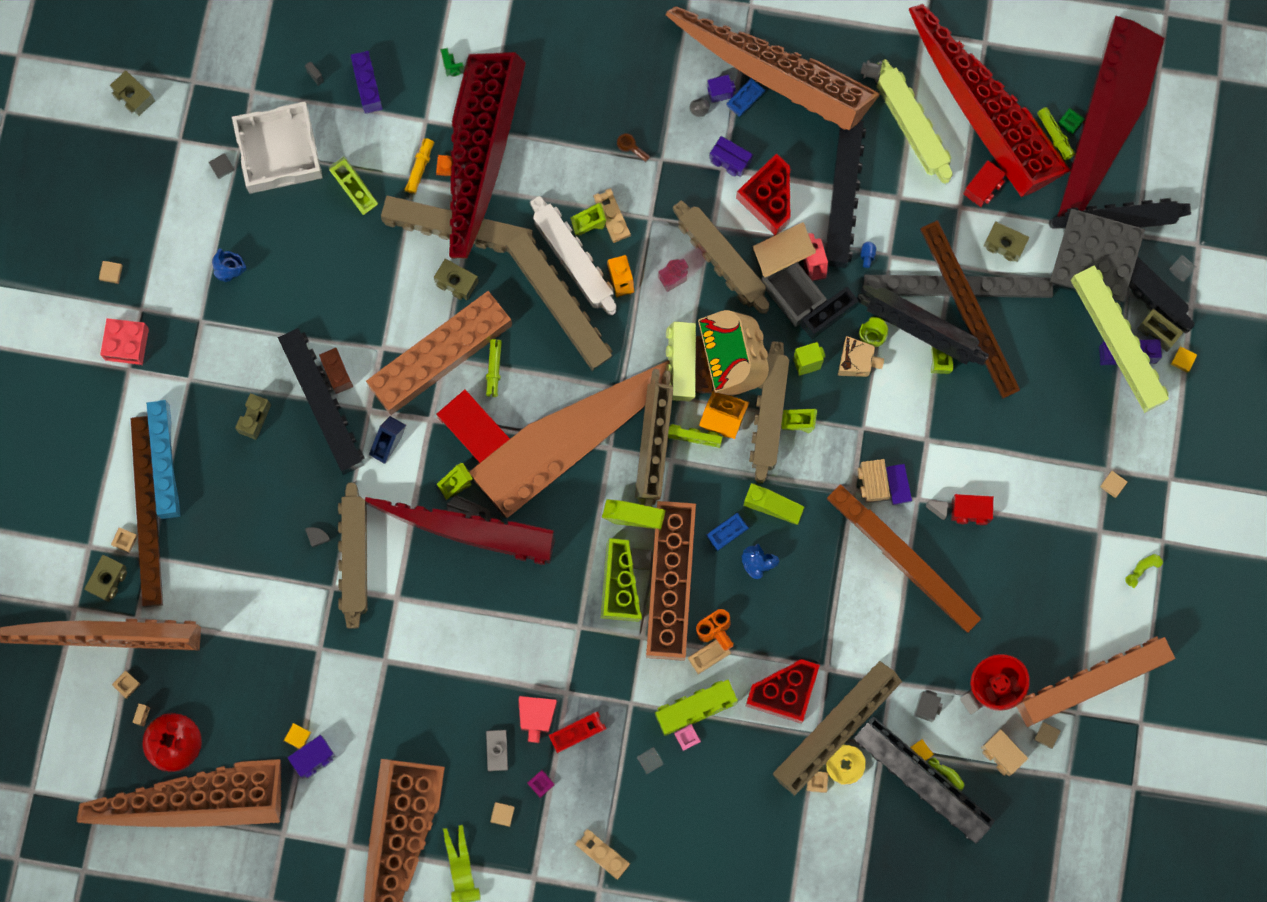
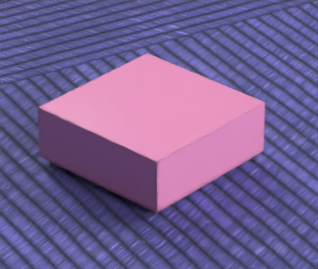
(687, 737)

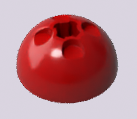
(997, 674)
(176, 751)

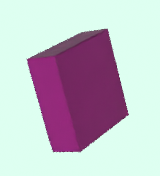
(541, 783)

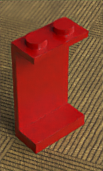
(472, 426)

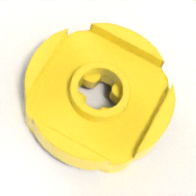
(856, 769)

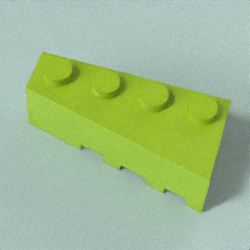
(619, 586)
(696, 707)

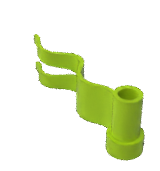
(461, 870)

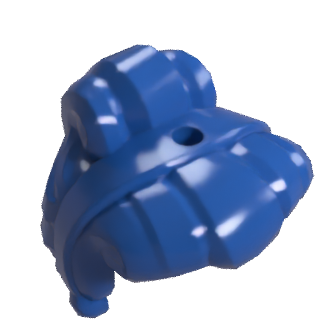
(223, 260)
(756, 562)

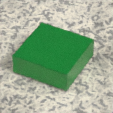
(1071, 121)

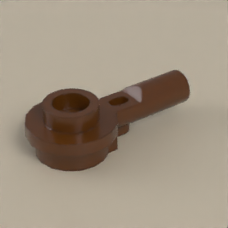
(627, 143)

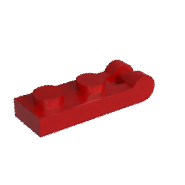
(576, 732)

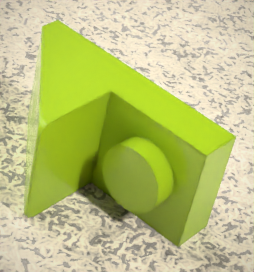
(589, 219)
(941, 362)
(799, 420)
(455, 481)

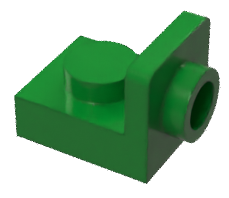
(449, 64)

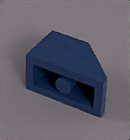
(387, 439)

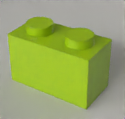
(808, 358)

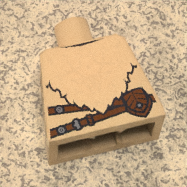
(858, 358)

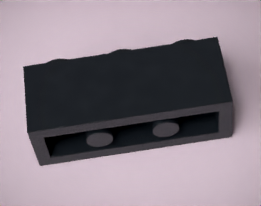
(829, 313)

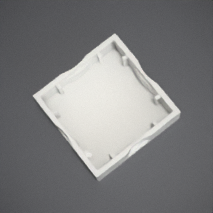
(277, 147)

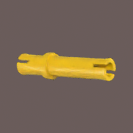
(422, 159)

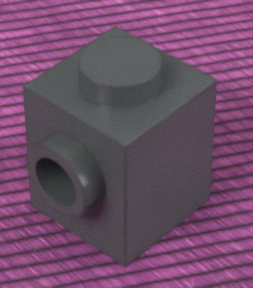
(928, 706)

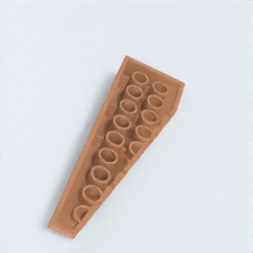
(401, 819)

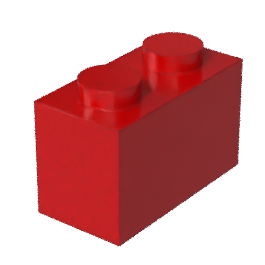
(984, 184)
(972, 509)

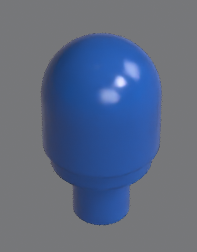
(868, 253)

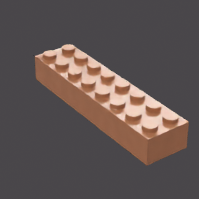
(439, 353)
(671, 582)
(1098, 680)

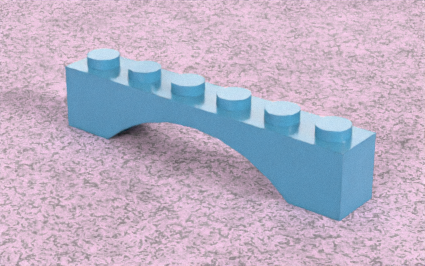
(162, 463)

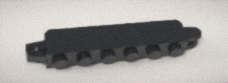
(1143, 215)
(1159, 296)
(922, 325)

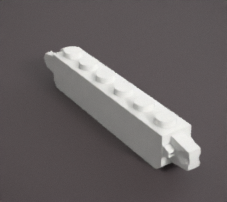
(572, 256)

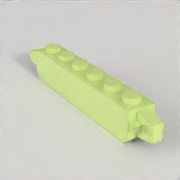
(913, 122)

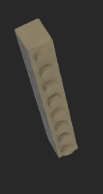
(437, 221)
(558, 300)
(837, 728)

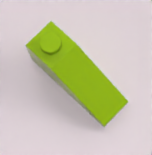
(353, 185)
(773, 504)
(633, 514)

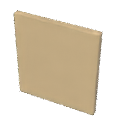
(784, 249)

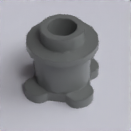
(871, 70)

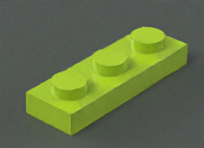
(694, 436)

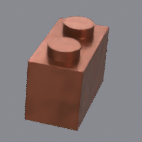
(335, 370)

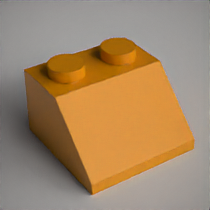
(724, 414)

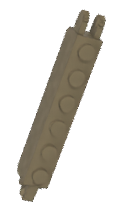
(722, 256)
(770, 413)
(654, 439)
(353, 556)

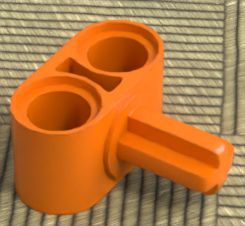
(717, 629)

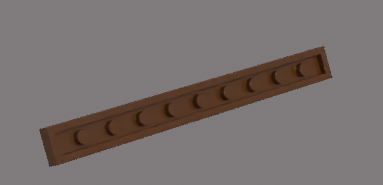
(969, 308)
(146, 514)

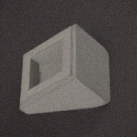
(938, 508)
(971, 702)

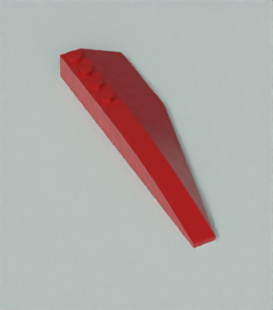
(999, 121)

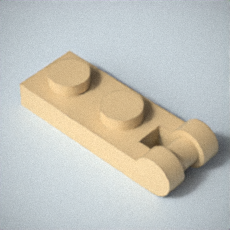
(614, 220)
(603, 854)

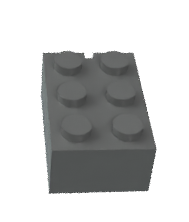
(794, 292)

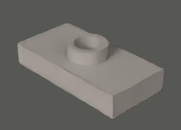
(497, 750)

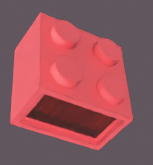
(124, 341)

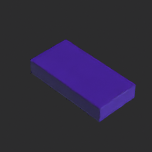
(898, 484)

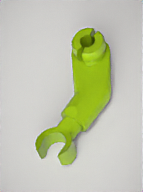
(1142, 565)
(948, 772)

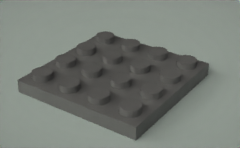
(1098, 243)

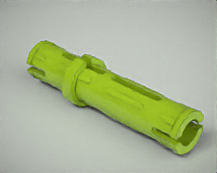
(1058, 137)
(493, 368)

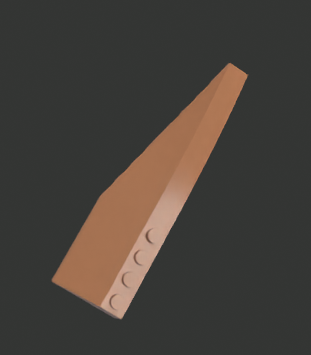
(802, 81)
(557, 442)
(107, 634)

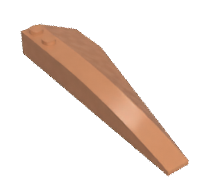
(217, 798)

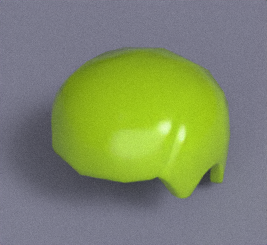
(874, 332)

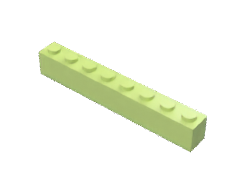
(1119, 339)

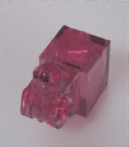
(673, 274)

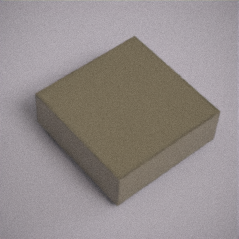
(1047, 735)

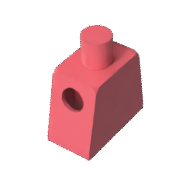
(816, 264)
(536, 716)

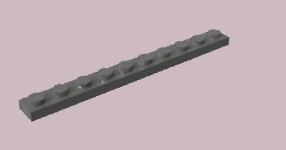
(981, 286)

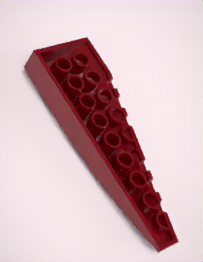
(512, 539)

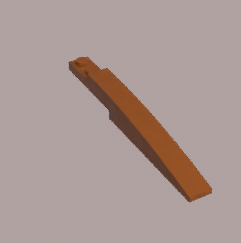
(904, 558)

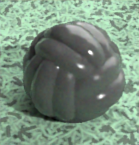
(699, 107)

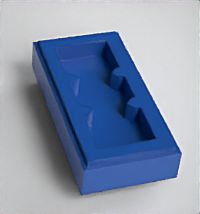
(745, 97)
(727, 531)

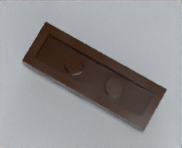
(703, 378)

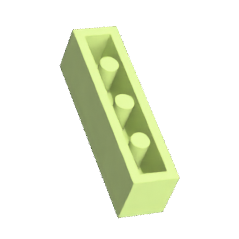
(681, 357)

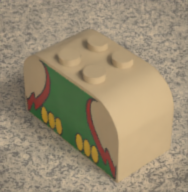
(734, 352)

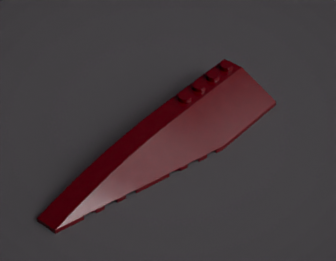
(1113, 108)
(479, 140)

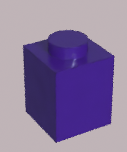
(720, 88)

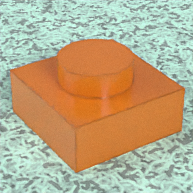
(444, 165)

